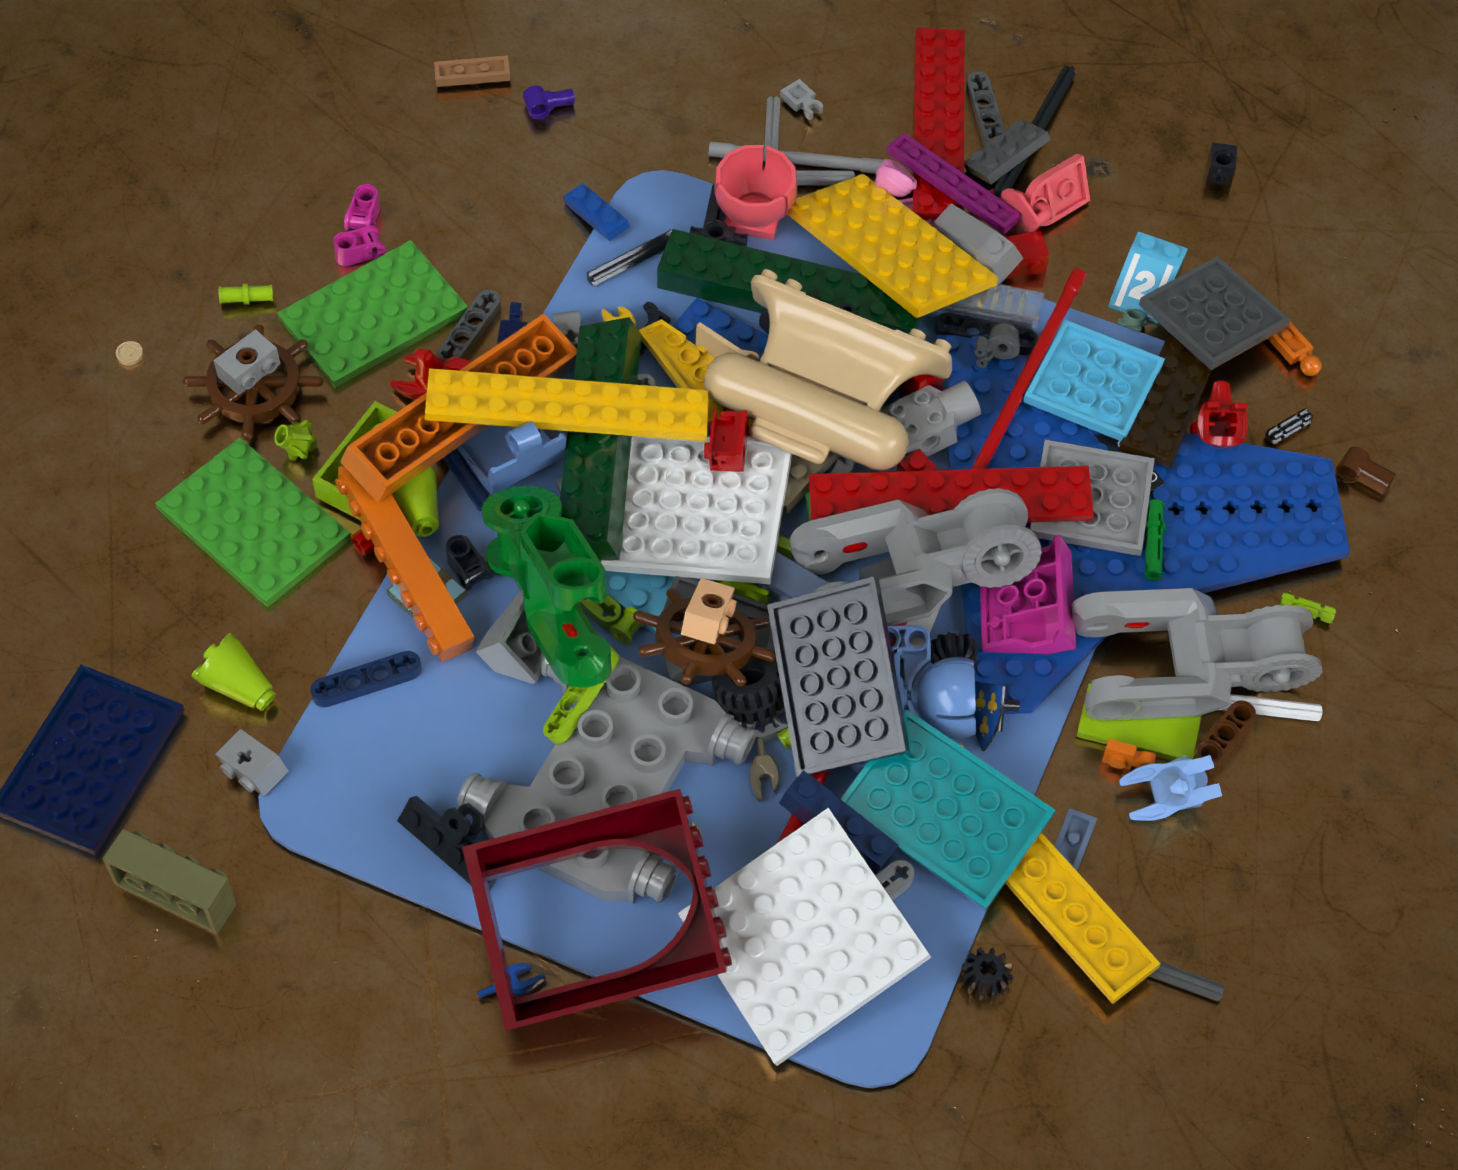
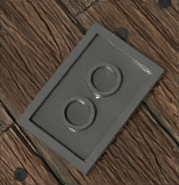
(1006, 151)

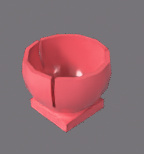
(755, 195)

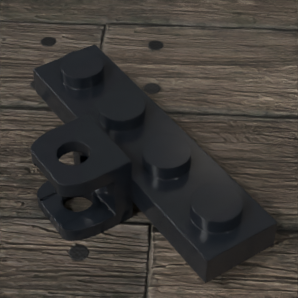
(444, 834)

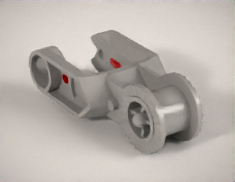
(931, 554)
(1208, 652)

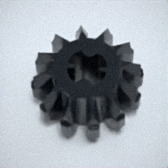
(953, 646)
(989, 983)

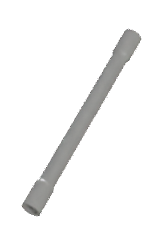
(864, 164)

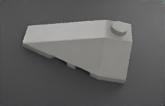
(979, 241)
(510, 645)

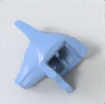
(1174, 785)

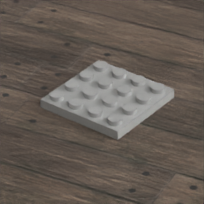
(1118, 496)

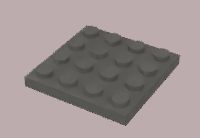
(1214, 312)

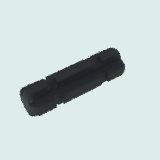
(1289, 426)

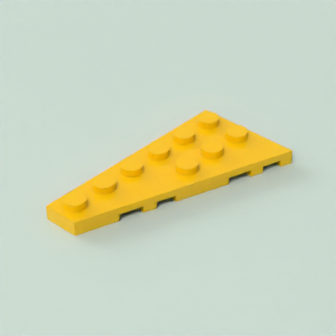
(680, 359)

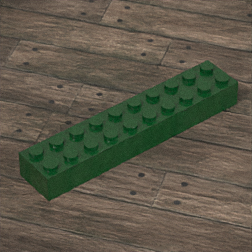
(724, 274)
(595, 462)

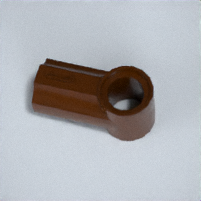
(1358, 467)

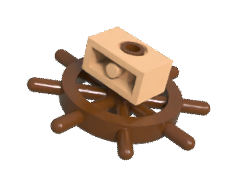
(707, 625)

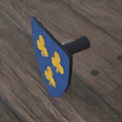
(990, 711)

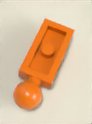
(1296, 348)

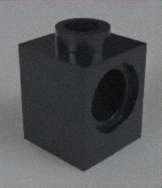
(1221, 163)

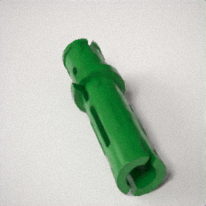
(1154, 531)

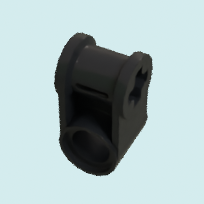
(469, 566)

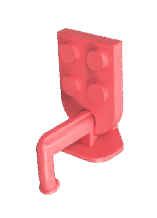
(1049, 195)

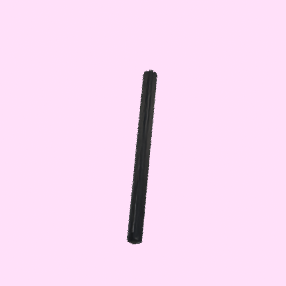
(1040, 120)

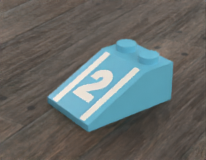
(1146, 268)

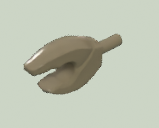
(763, 767)

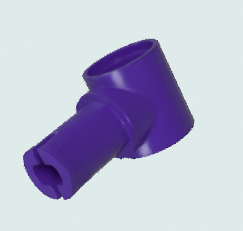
(541, 102)

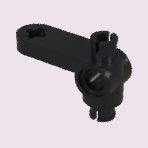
(717, 228)

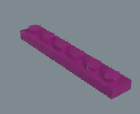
(954, 183)

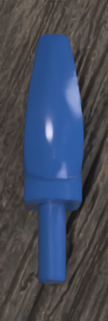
(519, 987)

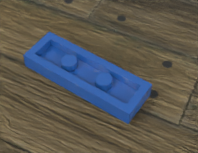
(596, 211)

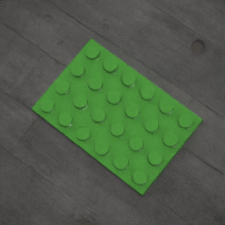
(373, 313)
(253, 521)

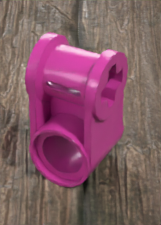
(363, 208)
(356, 246)

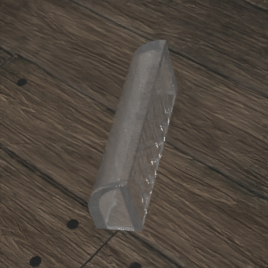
(1001, 305)

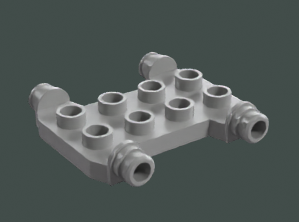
(619, 753)

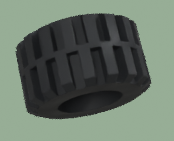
(754, 700)

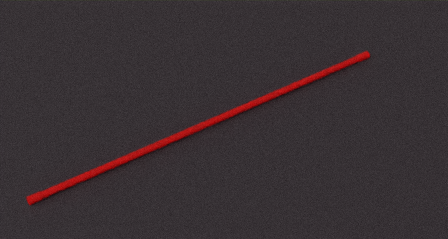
(1001, 424)

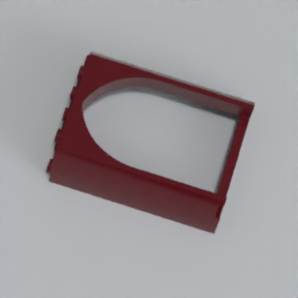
(649, 824)

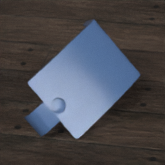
(509, 454)

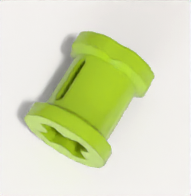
(626, 627)

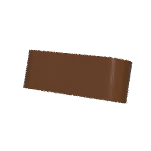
(1229, 727)

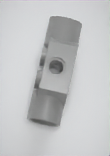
(934, 415)

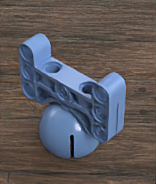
(938, 691)

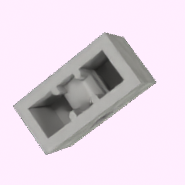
(251, 763)

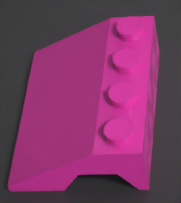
(1035, 611)

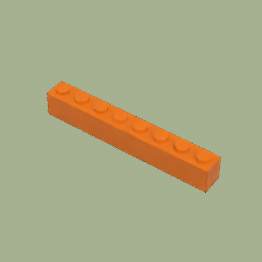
(409, 569)

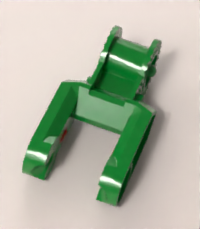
(554, 573)

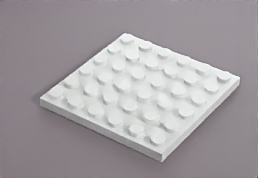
(698, 519)
(810, 937)

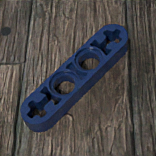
(367, 682)

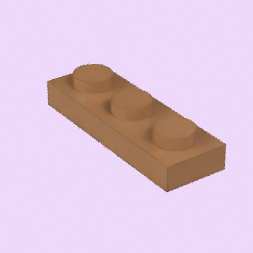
(472, 71)

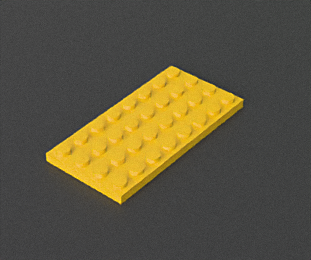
(891, 245)

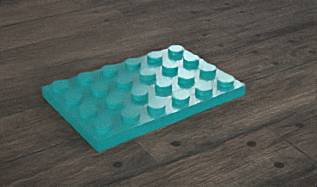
(950, 811)

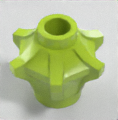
(296, 439)

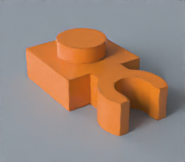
(1124, 755)

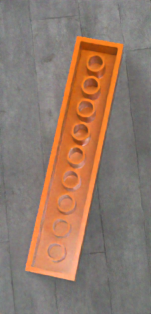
(410, 444)

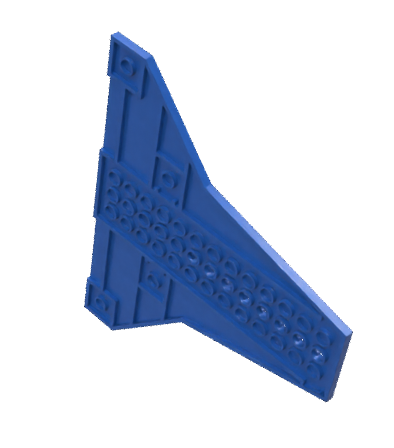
(1197, 548)

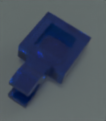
(510, 326)

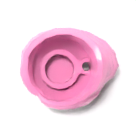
(895, 178)

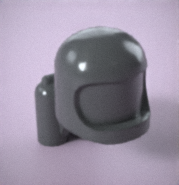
(1002, 344)

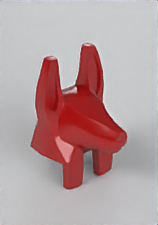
(423, 360)
(1220, 420)

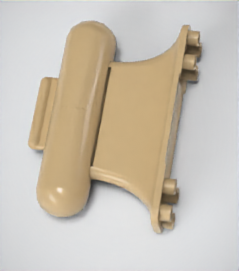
(824, 378)

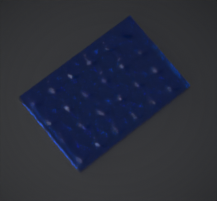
(88, 759)

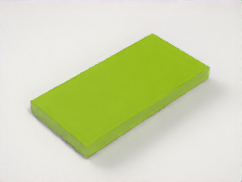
(1162, 736)

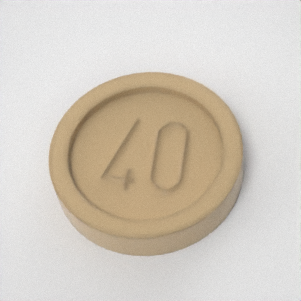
(129, 353)

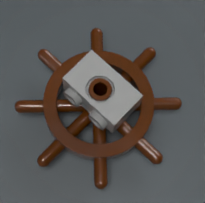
(247, 372)

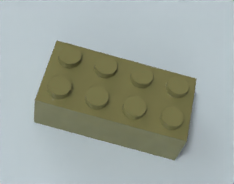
(170, 880)

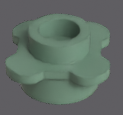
(1133, 320)

